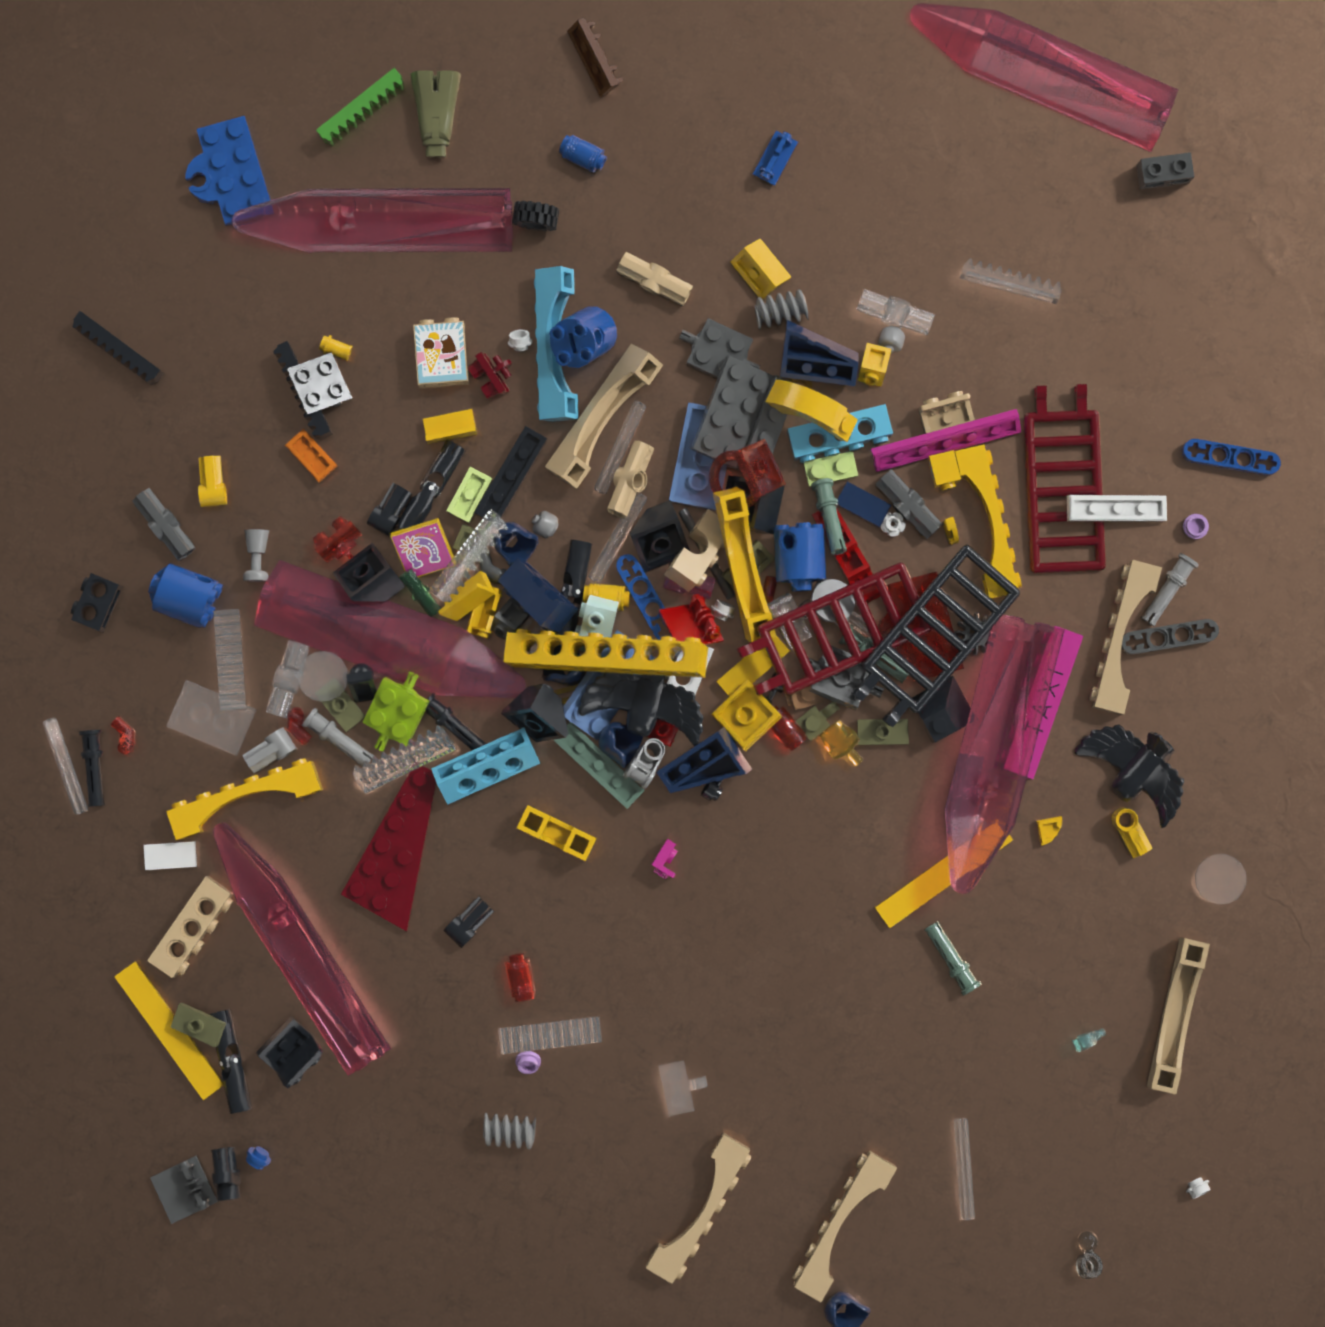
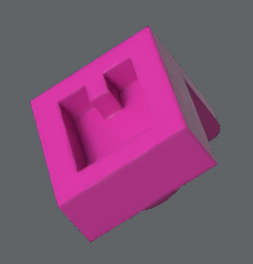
(665, 854)

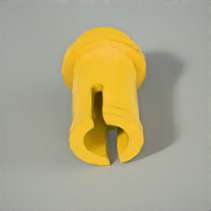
(336, 347)

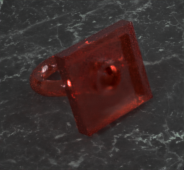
(756, 467)

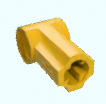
(212, 489)
(1132, 834)

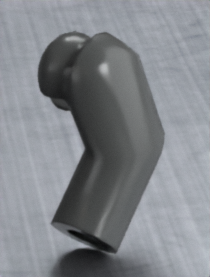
(492, 572)

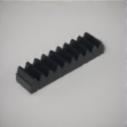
(117, 348)
(318, 421)
(512, 473)

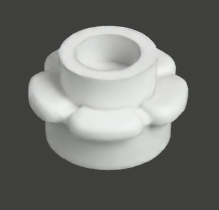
(519, 340)
(893, 530)
(723, 610)
(1198, 1188)

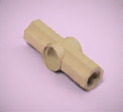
(654, 278)
(630, 479)

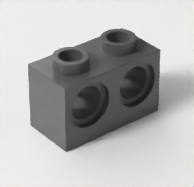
(1165, 171)

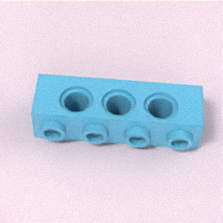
(876, 417)
(485, 766)

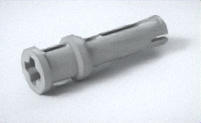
(1175, 579)
(328, 731)

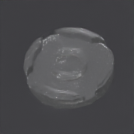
(322, 676)
(1220, 879)

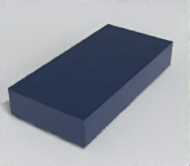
(863, 504)

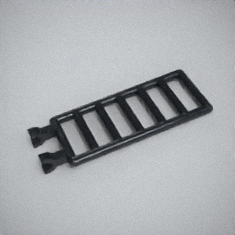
(918, 608)

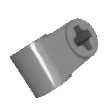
(643, 766)

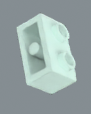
(597, 617)

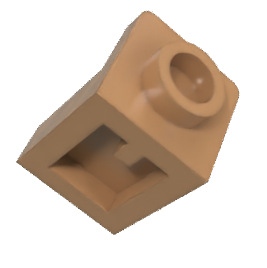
(803, 699)

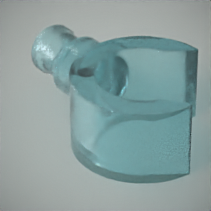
(1088, 1039)

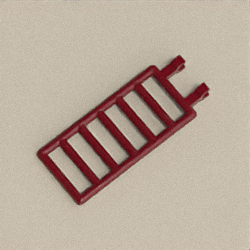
(1034, 492)
(832, 599)

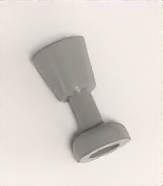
(256, 545)

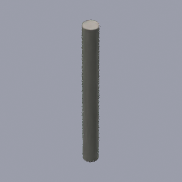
(716, 570)

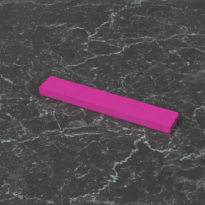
(946, 440)

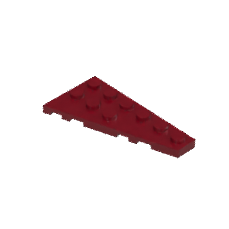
(392, 862)

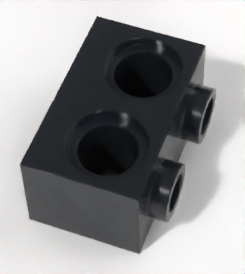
(103, 605)

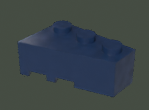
(816, 358)
(537, 596)
(705, 763)

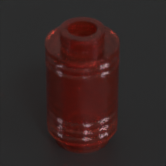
(788, 730)
(520, 977)

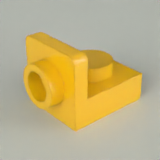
(874, 365)

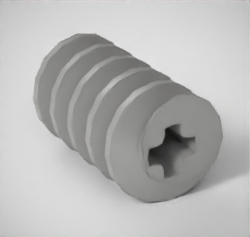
(780, 308)
(509, 1131)

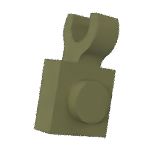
(815, 722)

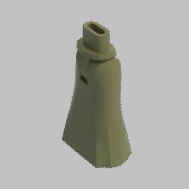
(435, 106)

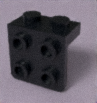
(290, 1052)

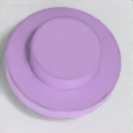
(1195, 526)
(527, 1062)

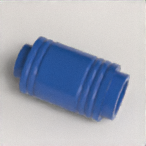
(582, 153)

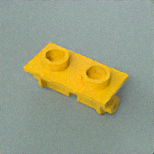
(483, 615)

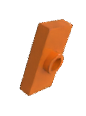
(311, 455)

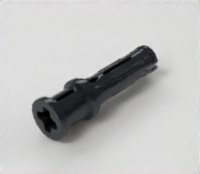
(445, 717)
(92, 754)

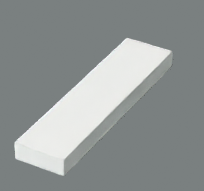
(1116, 508)

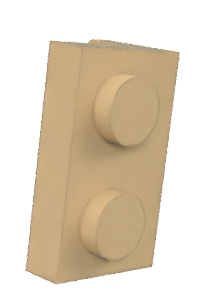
(947, 412)

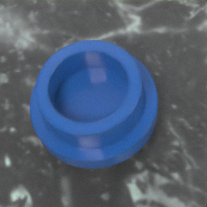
(258, 1157)

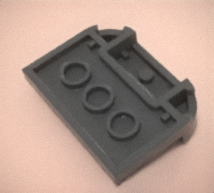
(738, 412)

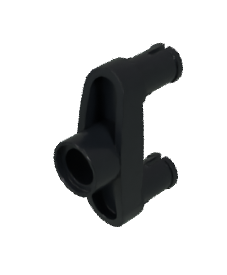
(226, 1175)

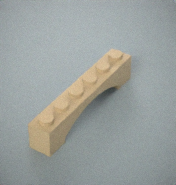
(573, 455)
(1110, 691)
(1169, 1048)
(871, 1175)
(669, 1259)

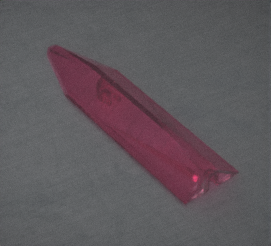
(1050, 71)
(385, 220)
(382, 636)
(998, 744)
(300, 953)

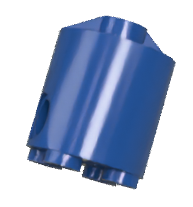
(583, 337)
(799, 555)
(184, 595)

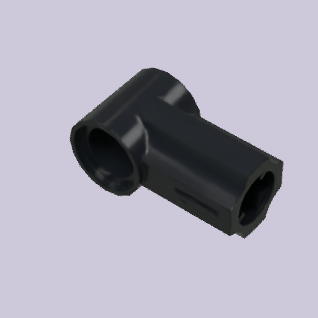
(386, 515)
(464, 926)

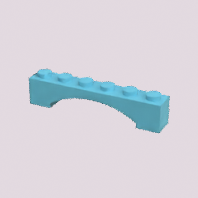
(553, 290)

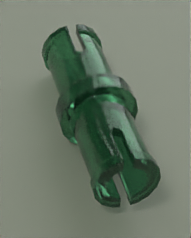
(420, 592)

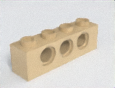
(163, 956)

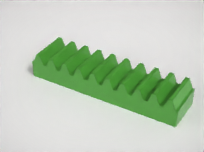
(360, 105)

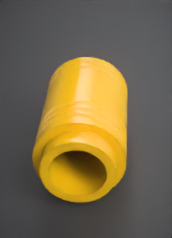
(610, 592)

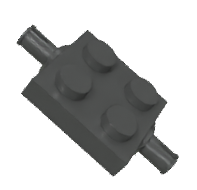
(713, 345)
(841, 685)

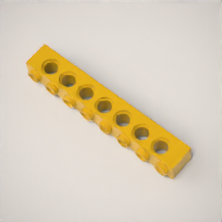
(691, 665)

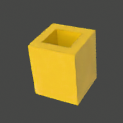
(944, 470)

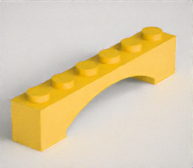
(975, 468)
(735, 530)
(189, 818)

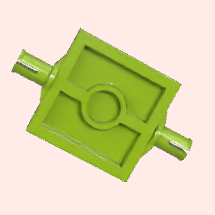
(396, 711)

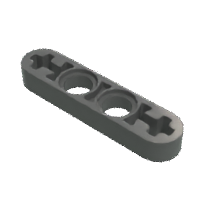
(1169, 636)

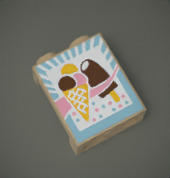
(441, 353)

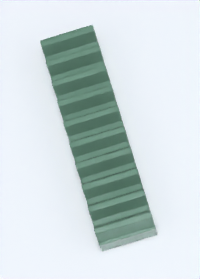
(599, 766)

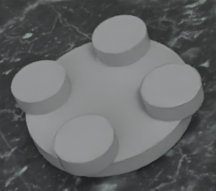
(825, 587)

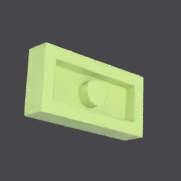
(835, 467)
(469, 494)

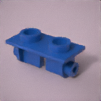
(775, 157)

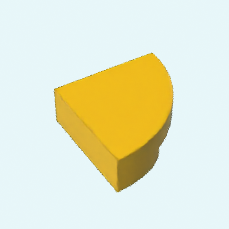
(951, 531)
(1048, 829)

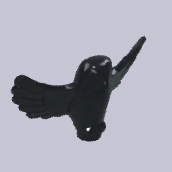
(646, 701)
(1139, 765)

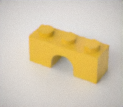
(556, 833)

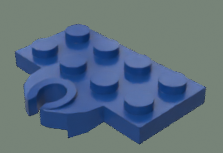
(229, 168)

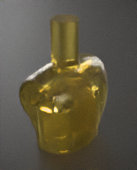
(840, 741)

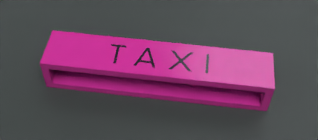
(1065, 661)

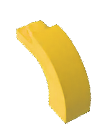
(812, 406)

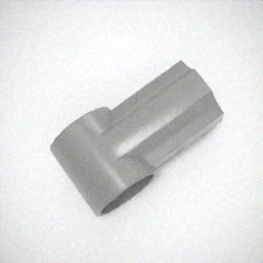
(275, 747)

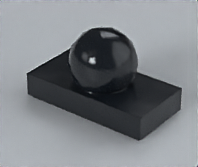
(362, 682)

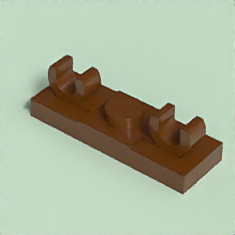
(593, 56)

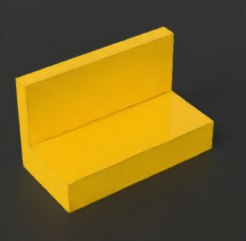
(760, 268)
(449, 426)
(470, 596)

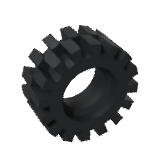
(535, 215)

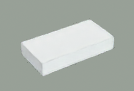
(170, 855)

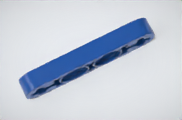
(1231, 454)
(644, 599)

